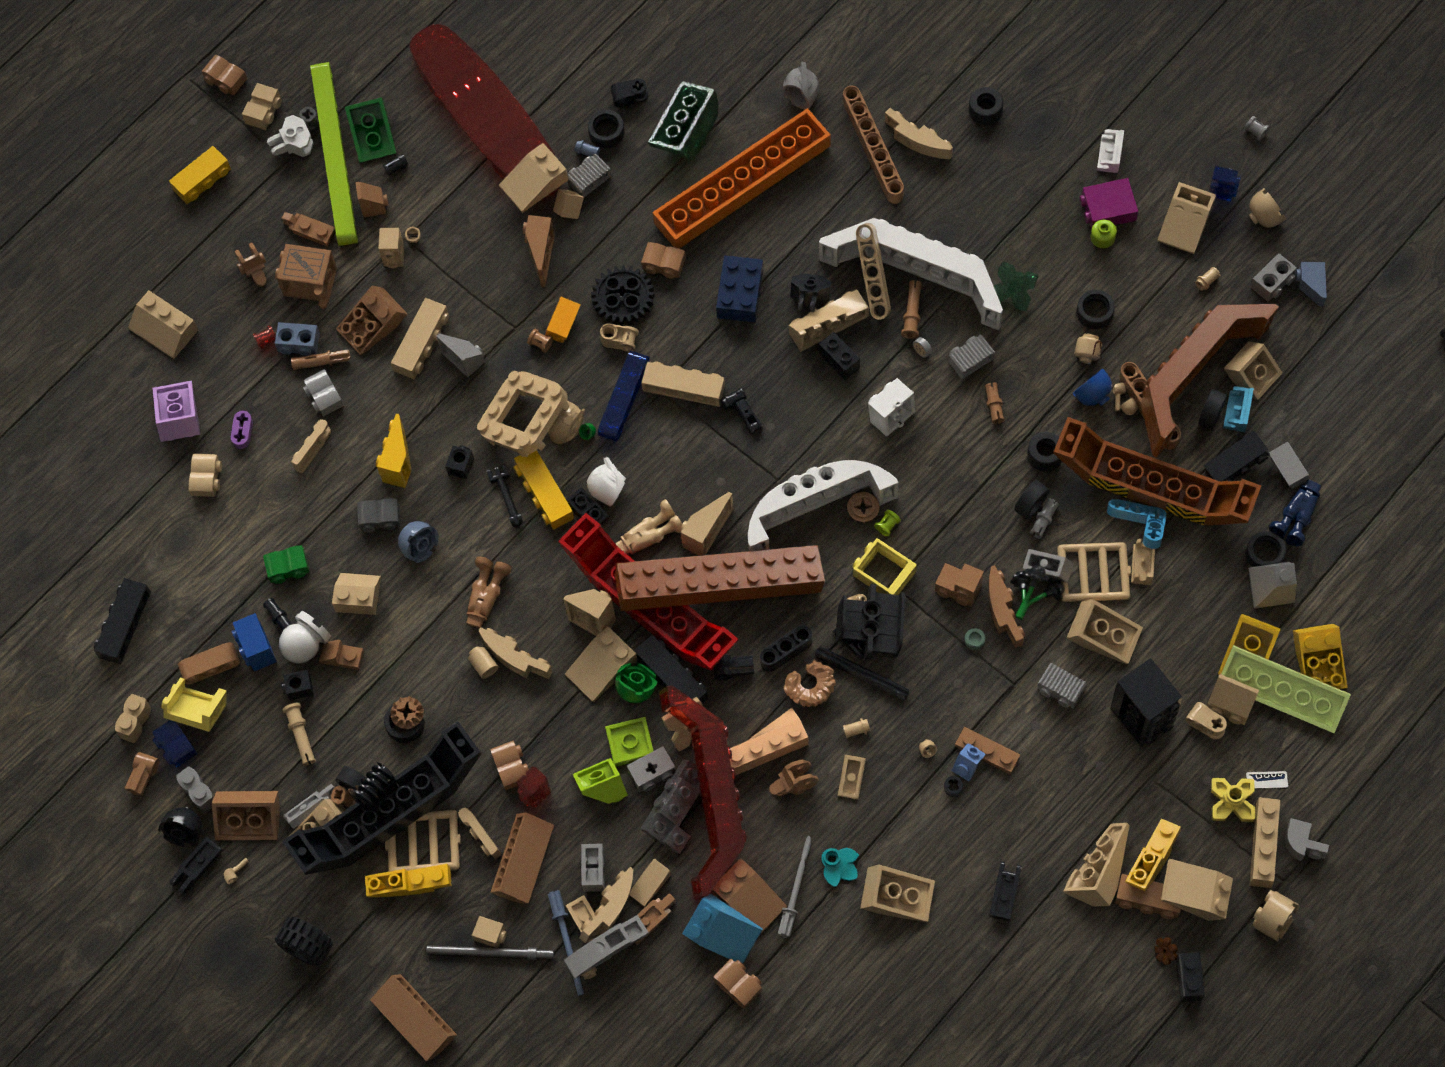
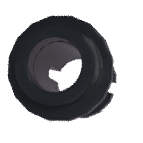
(395, 164)
(729, 400)

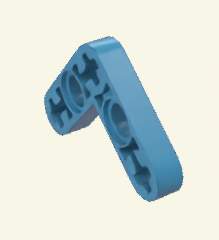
(1145, 514)

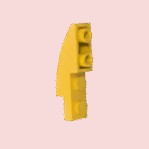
(1154, 855)
(408, 882)

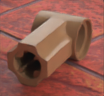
(143, 768)

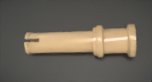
(297, 725)

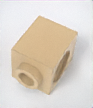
(489, 932)

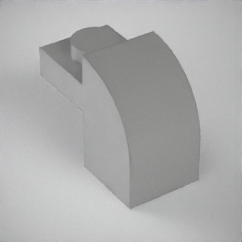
(1298, 844)

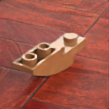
(999, 601)

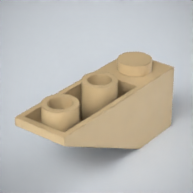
(321, 815)

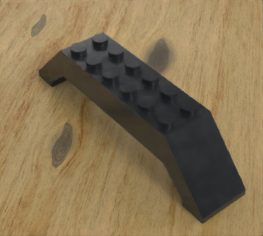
(405, 801)

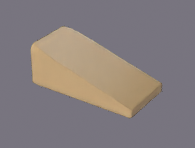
(851, 777)
(650, 882)

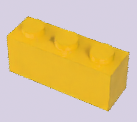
(200, 175)

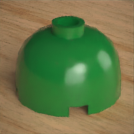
(635, 683)

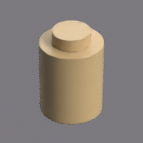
(482, 662)

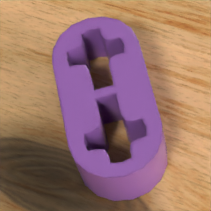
(245, 430)

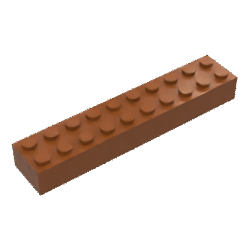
(719, 578)

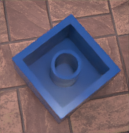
(253, 642)

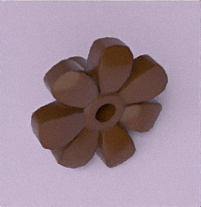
(1166, 950)

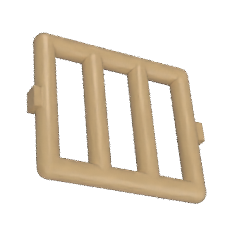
(1102, 549)
(455, 840)

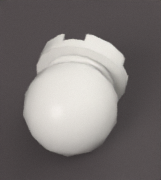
(301, 640)

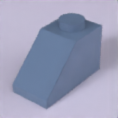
(1312, 281)

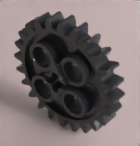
(623, 279)

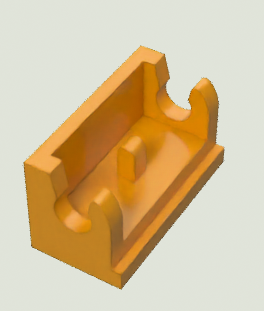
(562, 319)

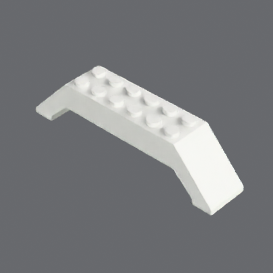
(922, 258)

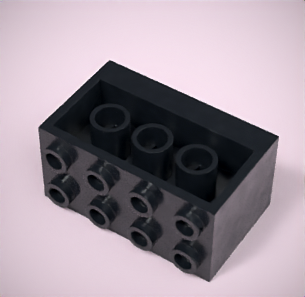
(1146, 703)

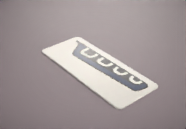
(1269, 779)

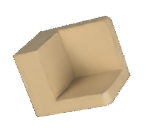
(568, 204)

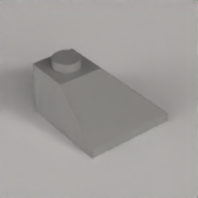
(461, 353)
(1273, 584)

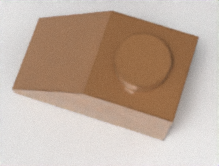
(371, 199)

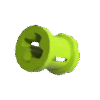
(887, 522)

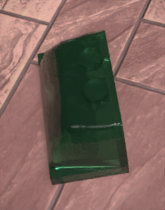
(686, 121)

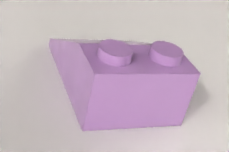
(176, 411)

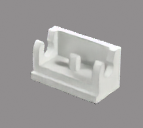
(1110, 151)

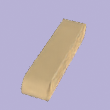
(876, 261)

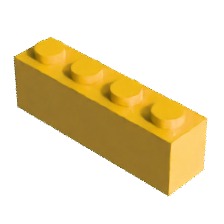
(544, 489)

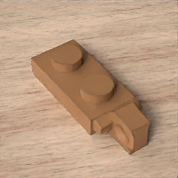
(309, 228)
(655, 913)

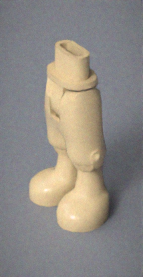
(645, 534)

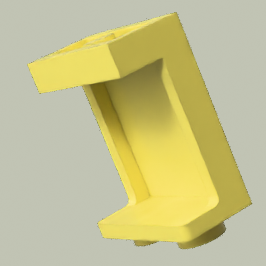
(193, 706)

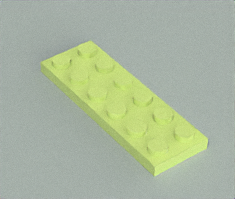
(1288, 689)

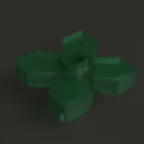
(1015, 285)

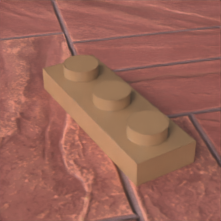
(994, 753)

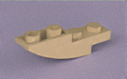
(922, 140)
(506, 651)
(611, 906)

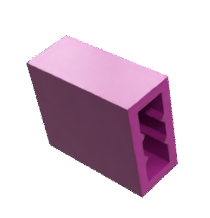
(1110, 202)

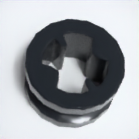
(959, 786)

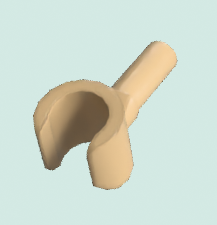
(1117, 391)
(229, 873)

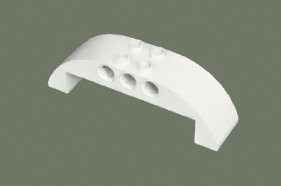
(814, 490)

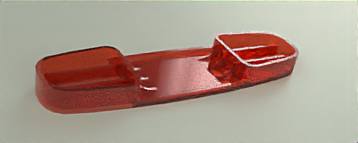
(475, 98)

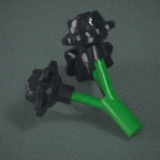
(1031, 578)

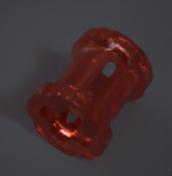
(264, 337)

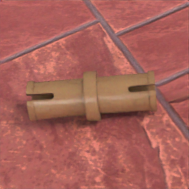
(994, 403)

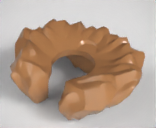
(813, 696)

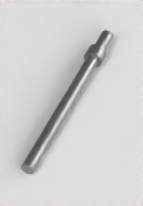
(531, 953)

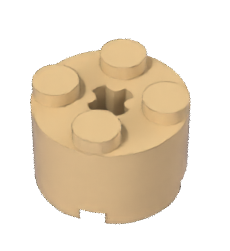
(1275, 916)

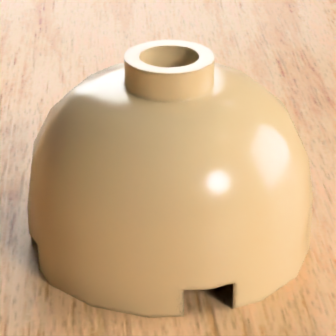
(1265, 210)

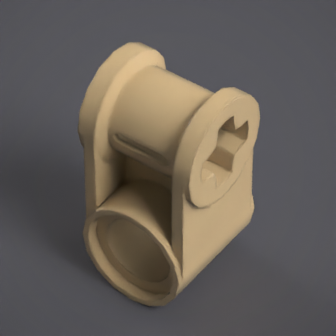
(620, 337)
(1204, 720)

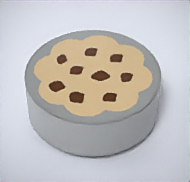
(922, 347)

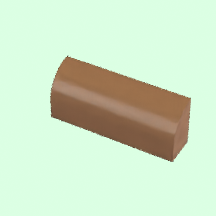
(522, 858)
(413, 1017)

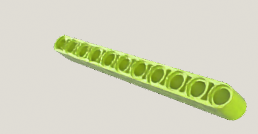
(334, 154)

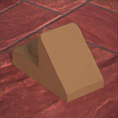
(340, 655)

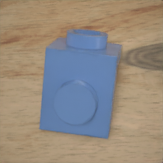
(968, 762)

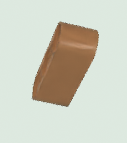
(209, 663)

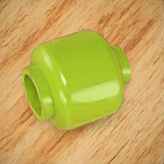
(1103, 233)

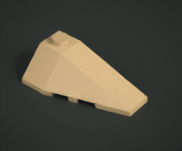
(1100, 874)

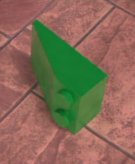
(371, 129)

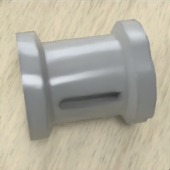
(1256, 128)

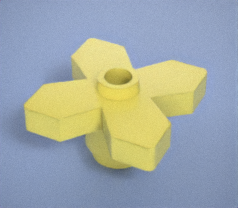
(1227, 805)

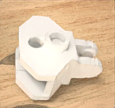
(294, 136)

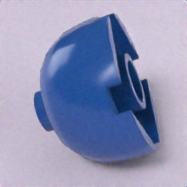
(1095, 389)

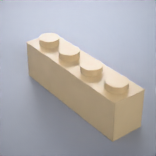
(420, 338)
(683, 383)
(1264, 842)

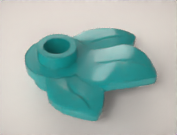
(843, 866)

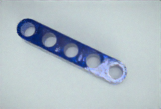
(623, 396)

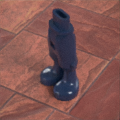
(1299, 509)

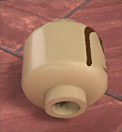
(1088, 348)

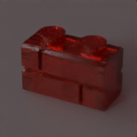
(533, 787)

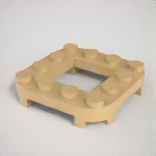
(523, 384)

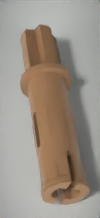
(320, 359)

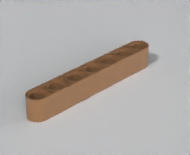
(874, 152)

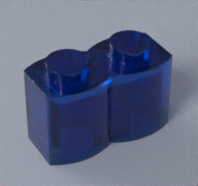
(1224, 183)
(174, 742)

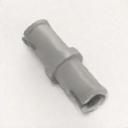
(1044, 518)

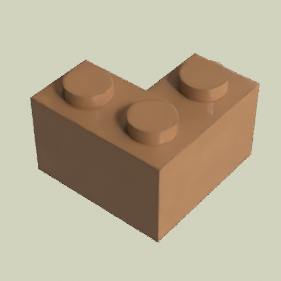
(959, 584)

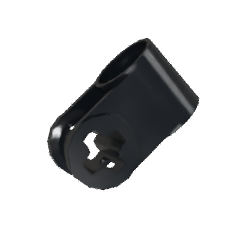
(626, 92)

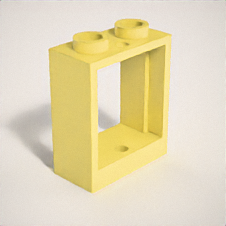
(899, 583)

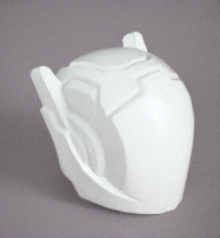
(605, 483)

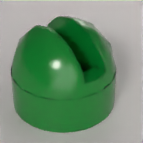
(585, 428)

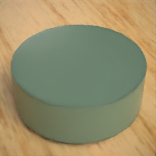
(974, 639)

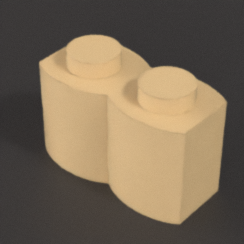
(204, 475)
(135, 715)

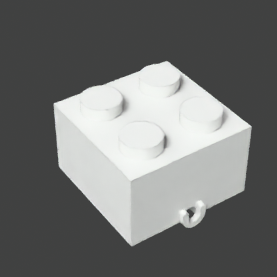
(890, 406)

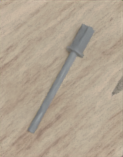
(789, 913)

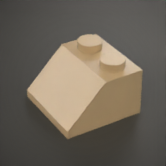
(1253, 368)
(356, 593)
(1232, 699)

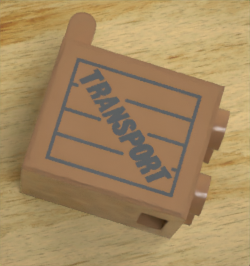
(306, 273)

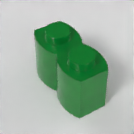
(286, 564)

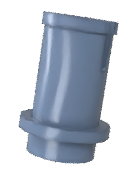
(586, 149)

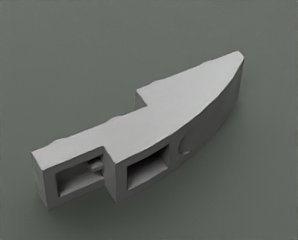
(605, 946)

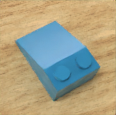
(722, 929)

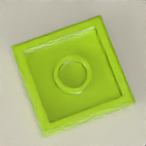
(629, 741)

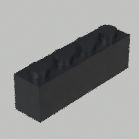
(122, 621)
(668, 669)

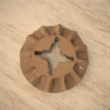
(869, 501)
(413, 718)

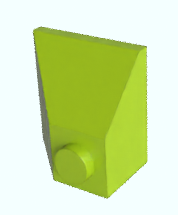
(601, 782)

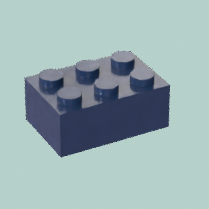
(739, 288)

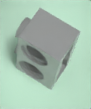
(1270, 275)
(592, 867)

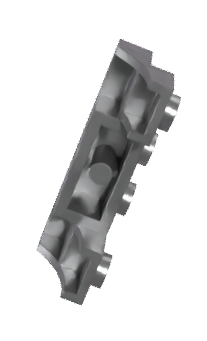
(672, 808)

